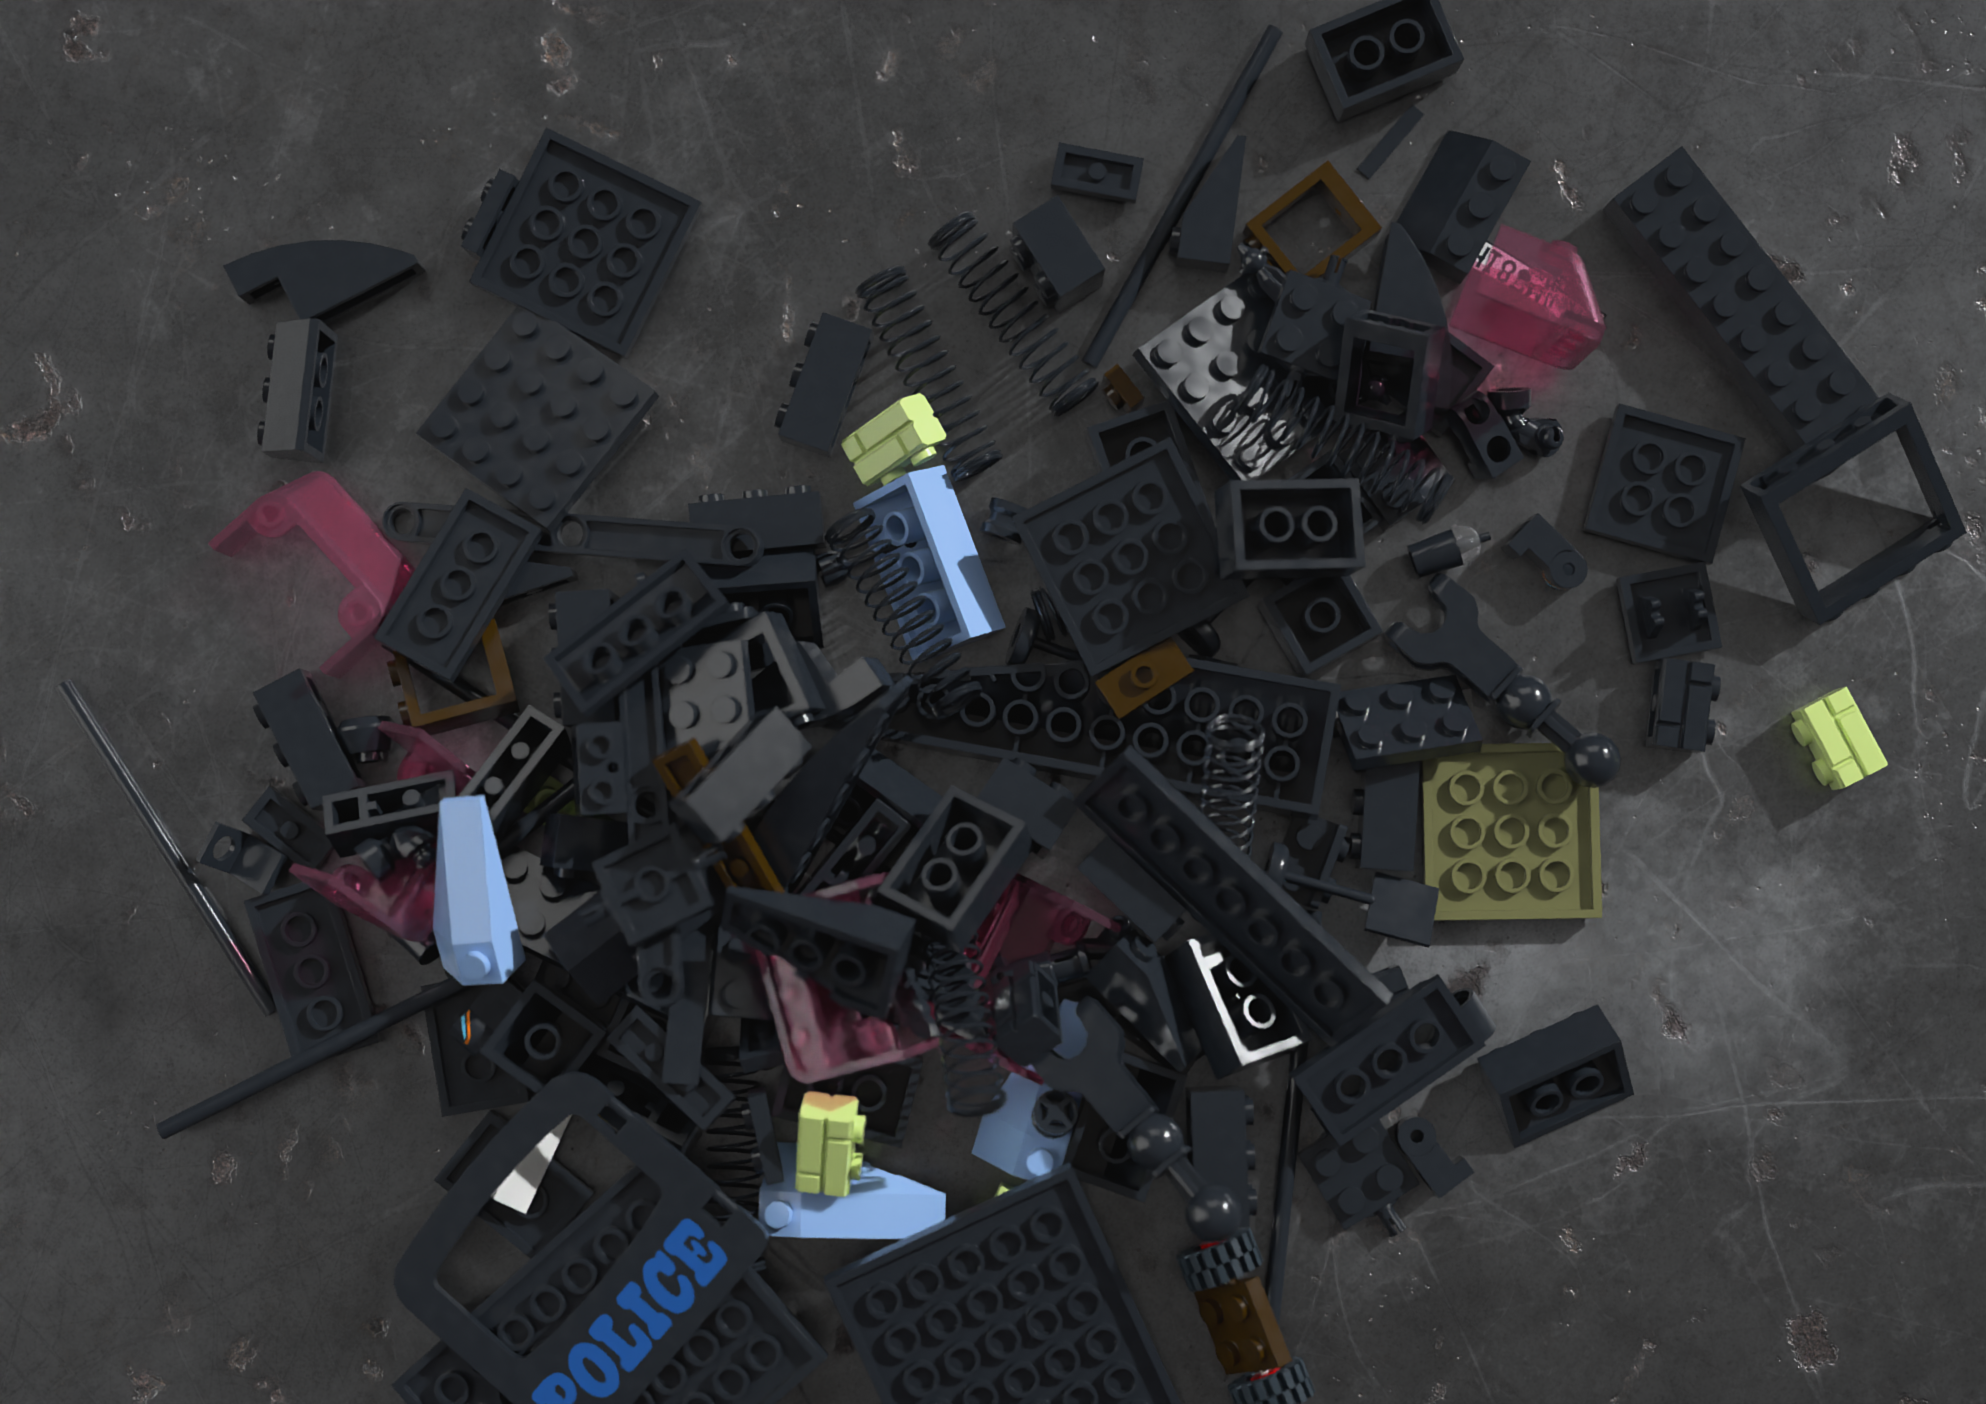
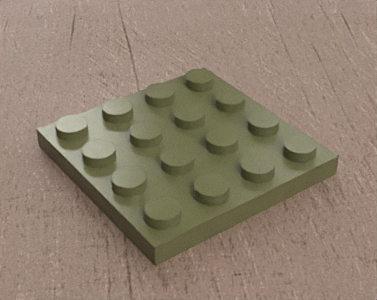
(1510, 835)

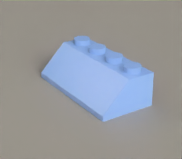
(943, 562)

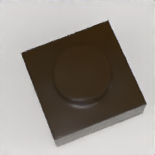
(1121, 390)

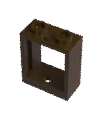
(1341, 200)
(463, 714)

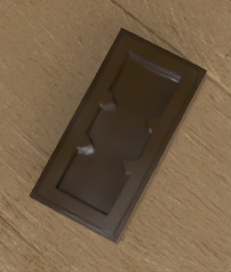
(1144, 677)

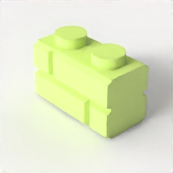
(893, 440)
(1837, 739)
(827, 1144)

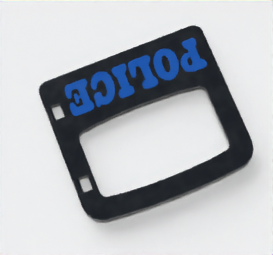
(642, 1306)

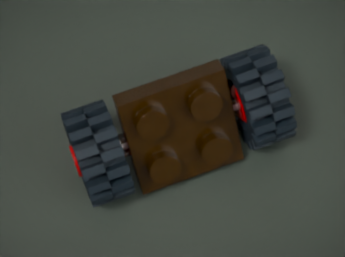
(1243, 1322)

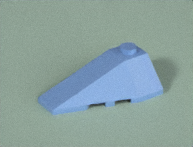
(471, 897)
(1008, 1135)
(876, 1205)

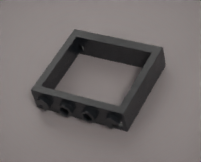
(1819, 458)

